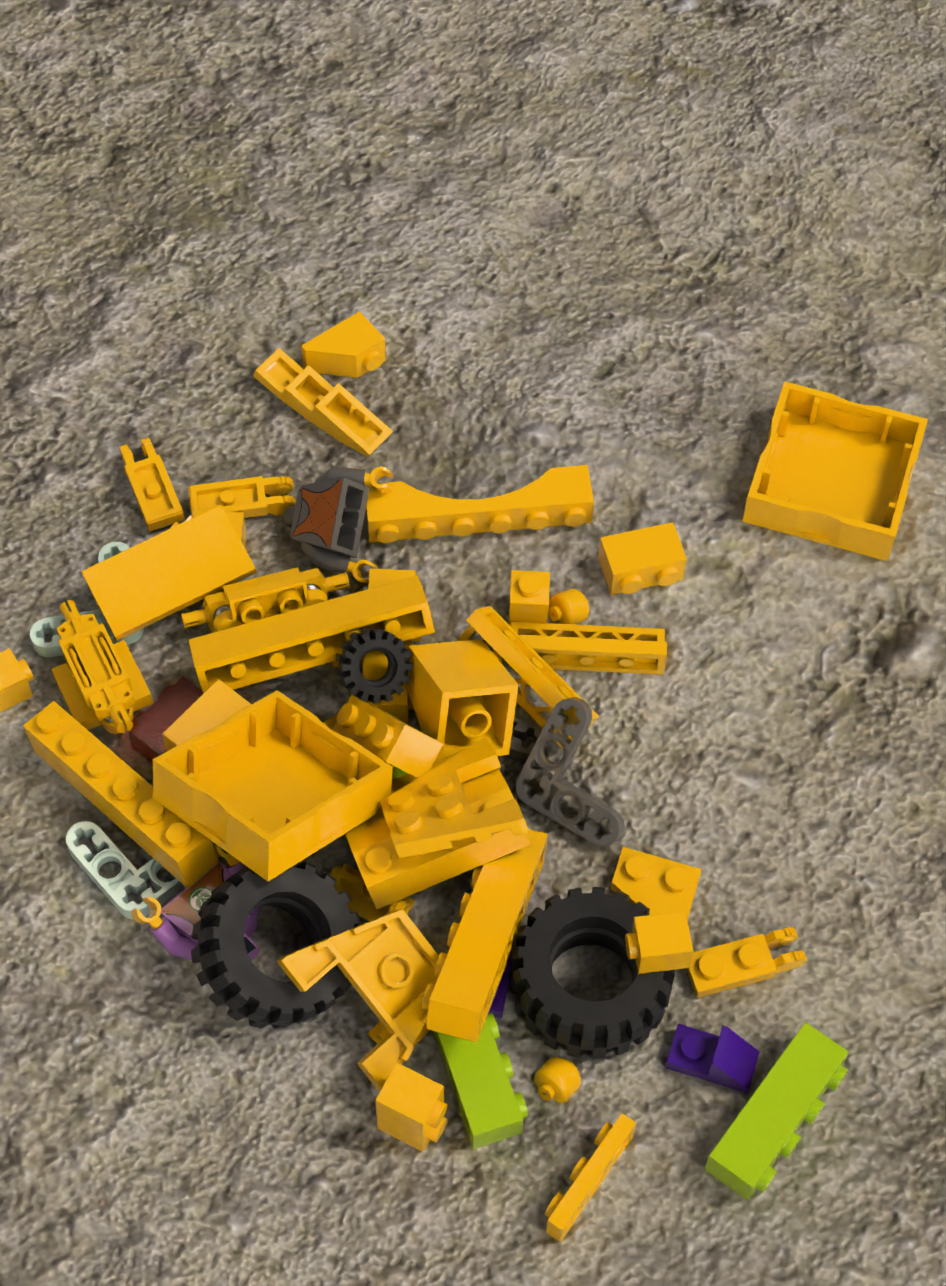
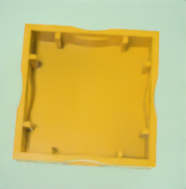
(835, 471)
(271, 784)

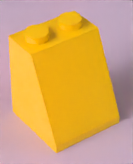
(462, 695)

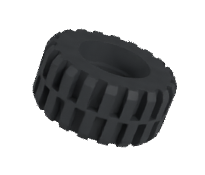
(225, 958)
(568, 1019)

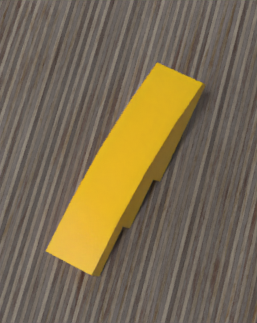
(322, 404)

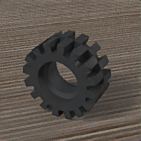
(396, 672)

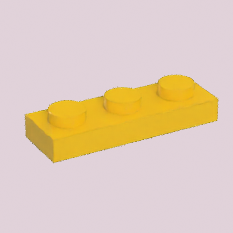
(588, 1176)

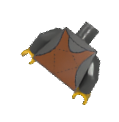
(332, 515)

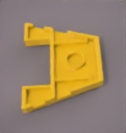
(435, 810)
(389, 969)

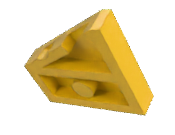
(656, 882)

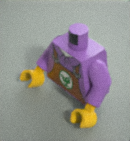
(177, 917)

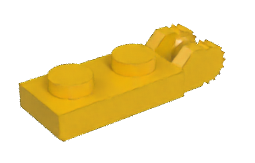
(152, 487)
(244, 496)
(742, 962)

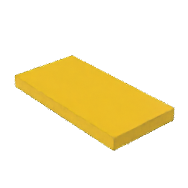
(168, 572)

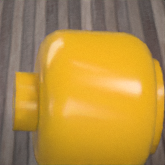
(569, 607)
(557, 1080)

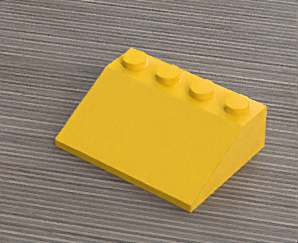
(395, 878)

